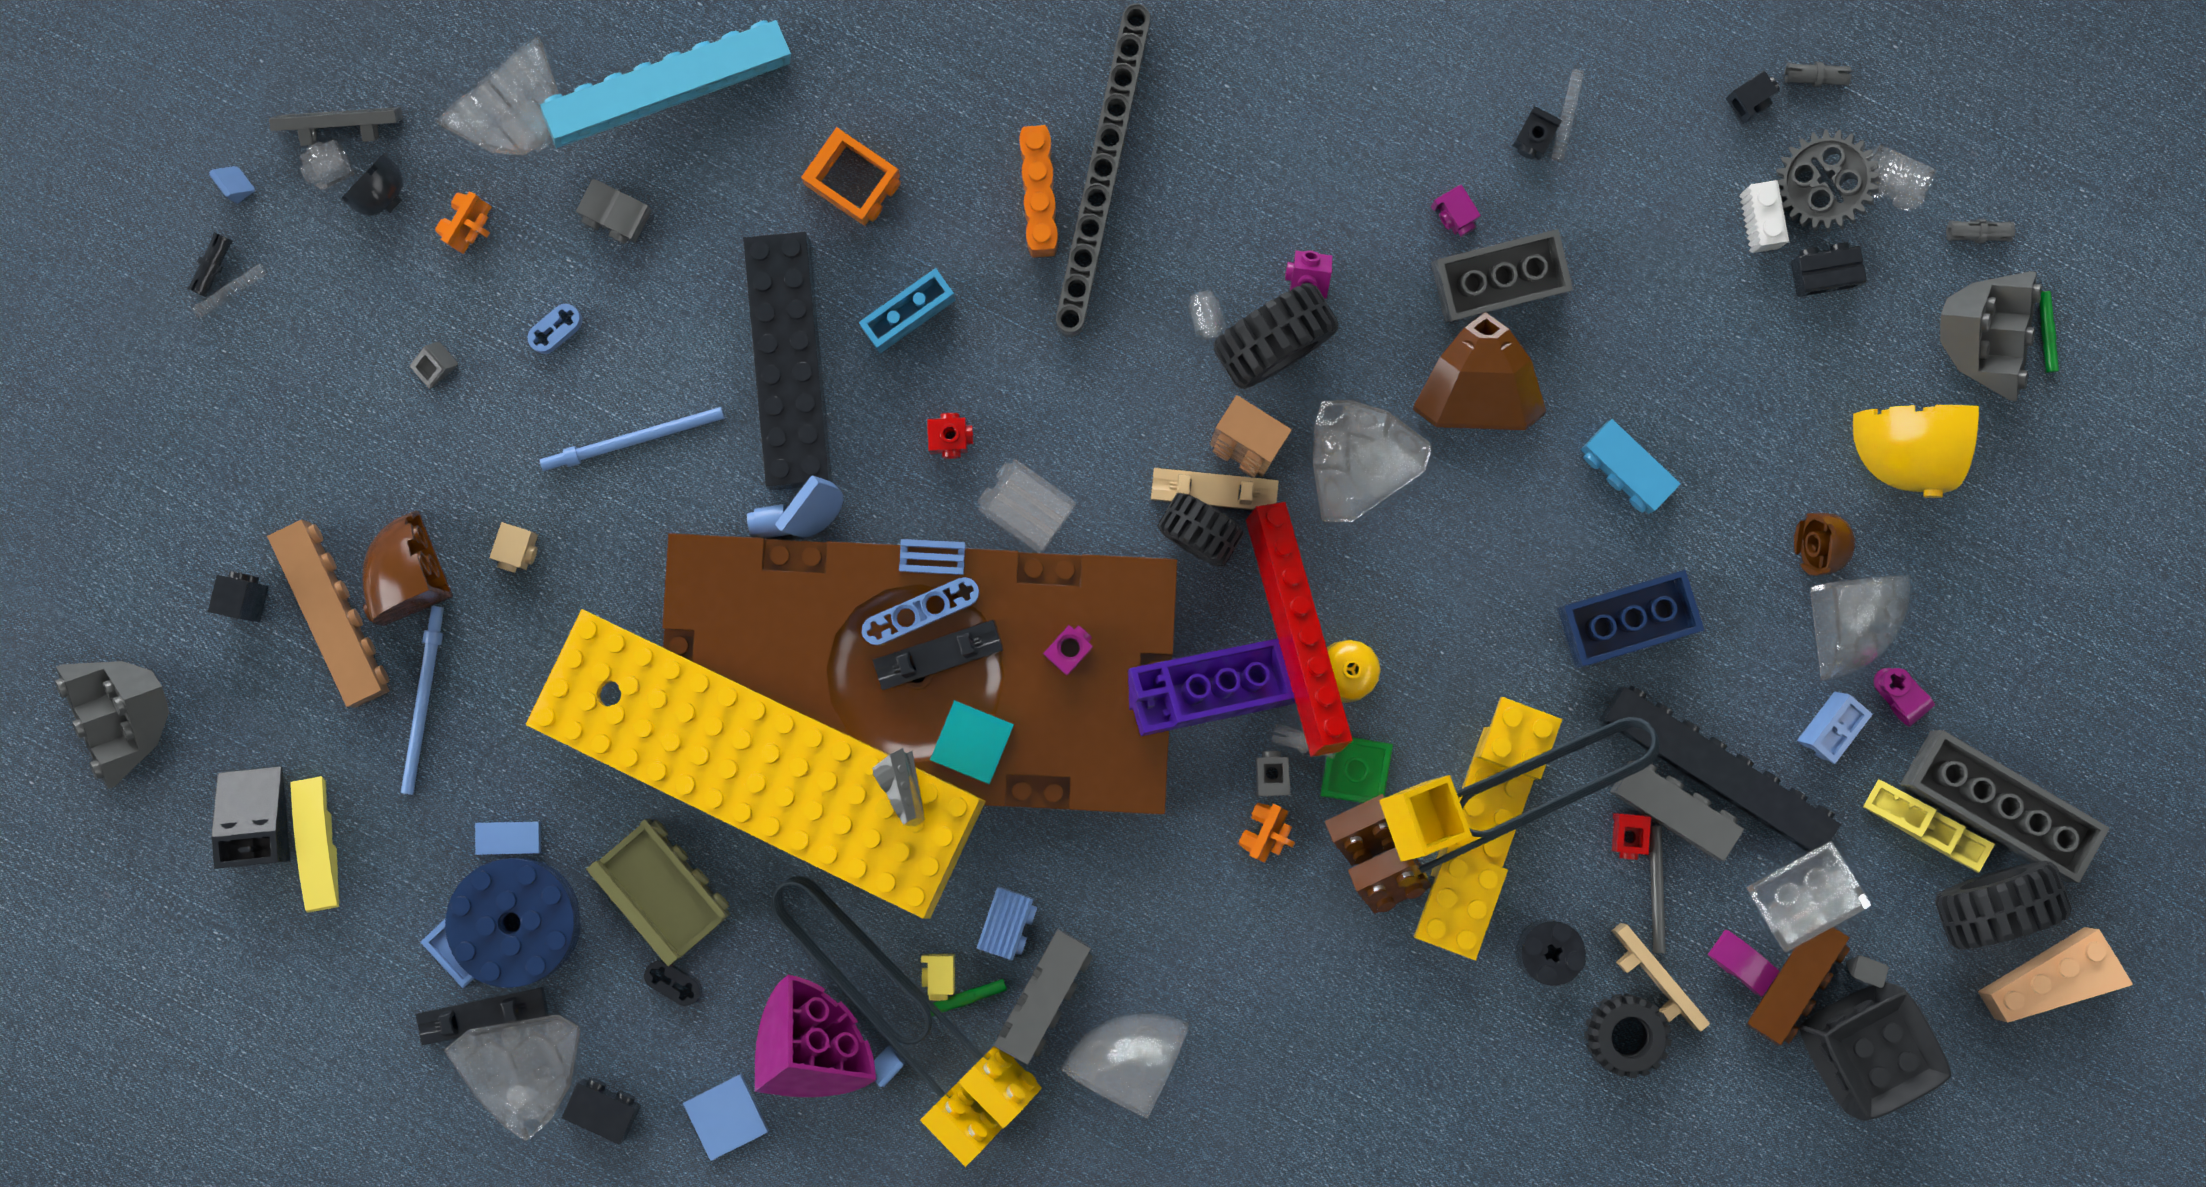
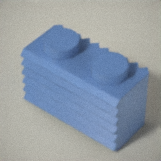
(1006, 923)

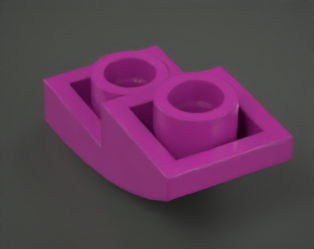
(1743, 962)

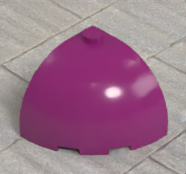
(809, 1044)

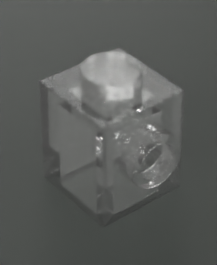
(325, 164)

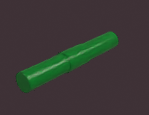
(2048, 332)
(970, 996)

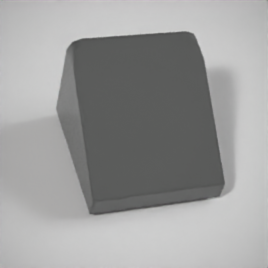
(433, 364)
(1868, 970)

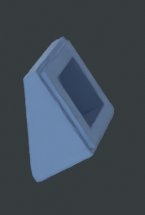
(232, 183)
(887, 1065)

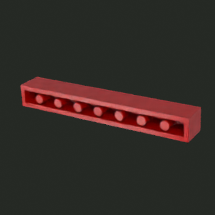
(1298, 629)

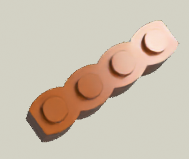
(1038, 187)

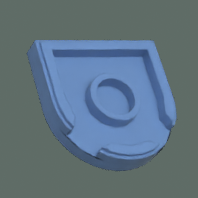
(812, 508)

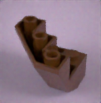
(1482, 382)

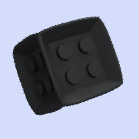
(1875, 1051)

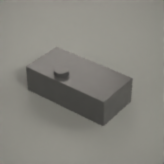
(1501, 275)

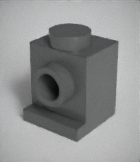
(1276, 786)

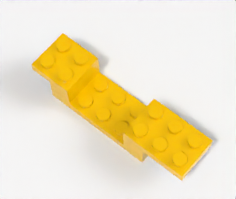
(1471, 883)

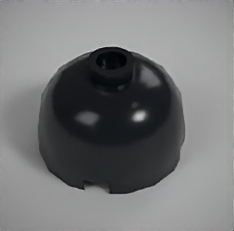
(376, 189)

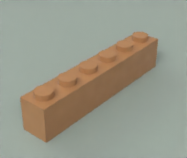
(329, 613)

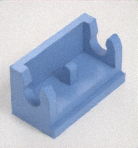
(1835, 726)

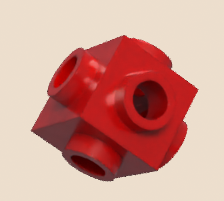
(948, 424)

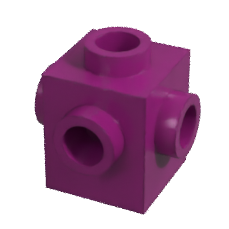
(1310, 268)

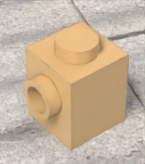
(514, 548)

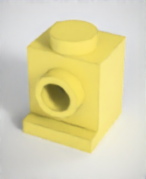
(939, 975)

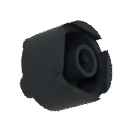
(1568, 957)

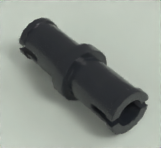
(210, 264)

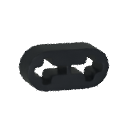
(668, 989)

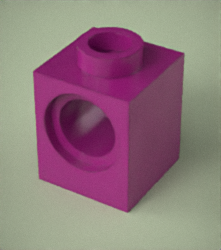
(1064, 663)

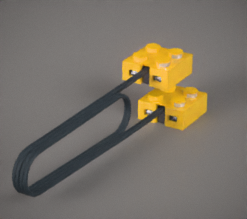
(982, 1099)

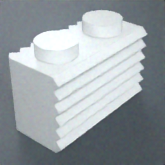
(1764, 216)

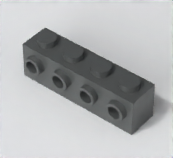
(1679, 811)

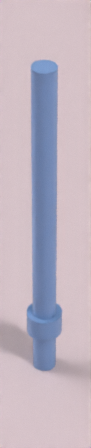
(573, 455)
(431, 638)

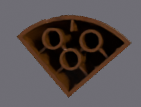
(402, 572)

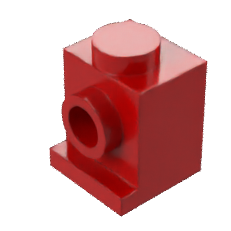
(1640, 828)

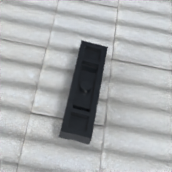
(938, 655)
(519, 1006)

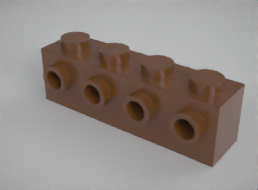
(1796, 984)

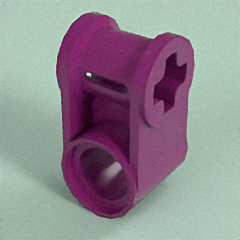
(1906, 698)

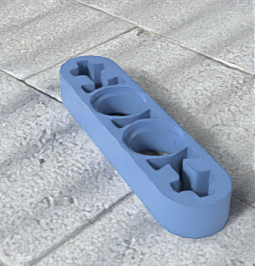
(922, 615)

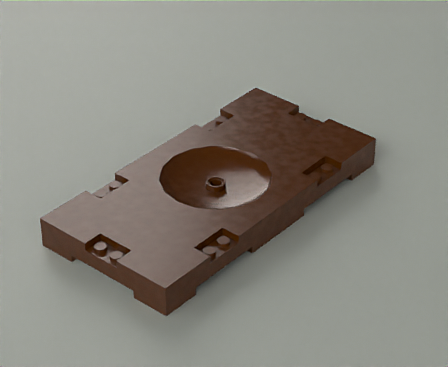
(792, 624)

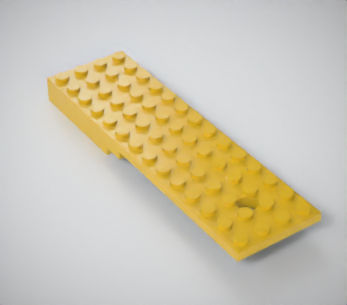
(751, 764)

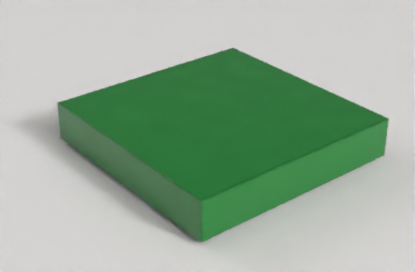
(1357, 771)

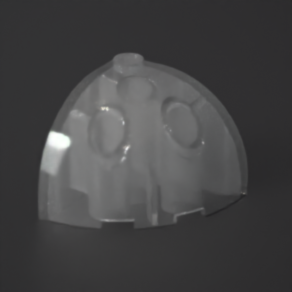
(1857, 621)
(1128, 1059)

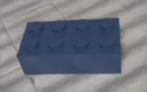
(1630, 619)

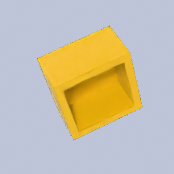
(1425, 818)

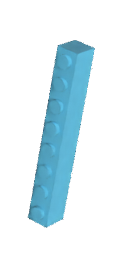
(665, 83)

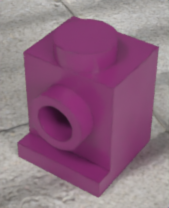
(1457, 211)

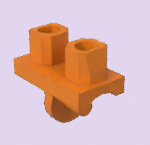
(466, 223)
(1271, 835)

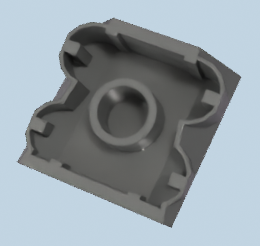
(899, 781)

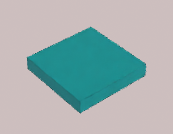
(972, 742)

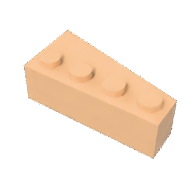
(2061, 975)

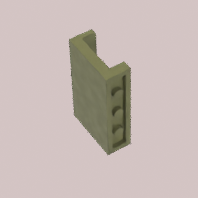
(660, 891)

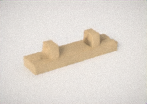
(1214, 489)
(1678, 1000)

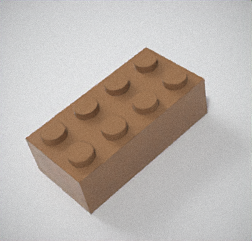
(1248, 437)

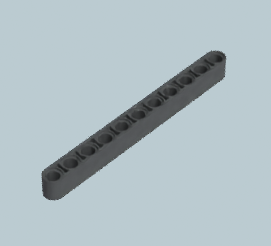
(1109, 156)

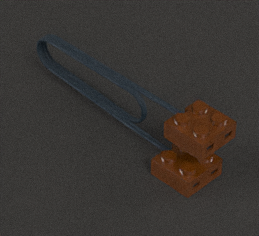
(1387, 880)

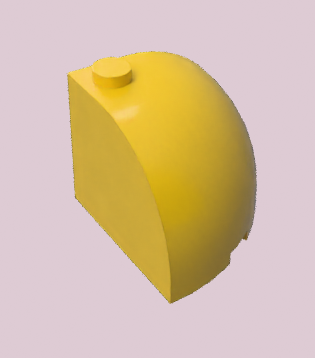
(1918, 449)

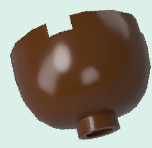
(1824, 543)

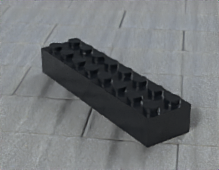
(787, 359)

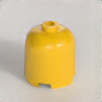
(1358, 684)

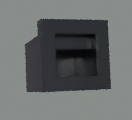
(1753, 96)
(1542, 122)

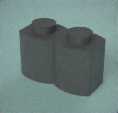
(613, 211)

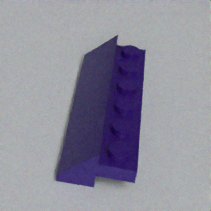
(1209, 687)

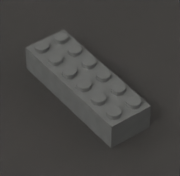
(2004, 805)

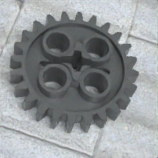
(1853, 165)

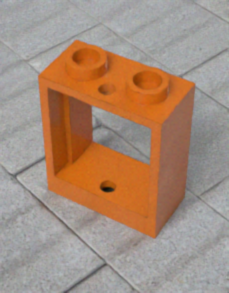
(825, 160)

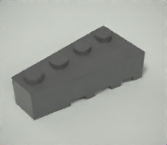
(1042, 996)

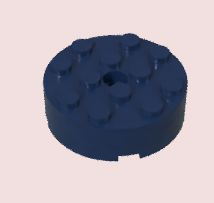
(480, 928)

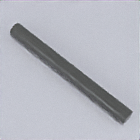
(1657, 890)

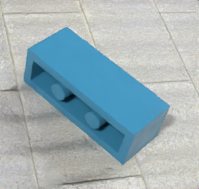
(907, 310)
(1629, 467)

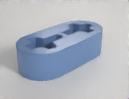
(549, 323)

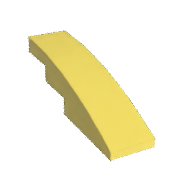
(1928, 825)
(314, 844)

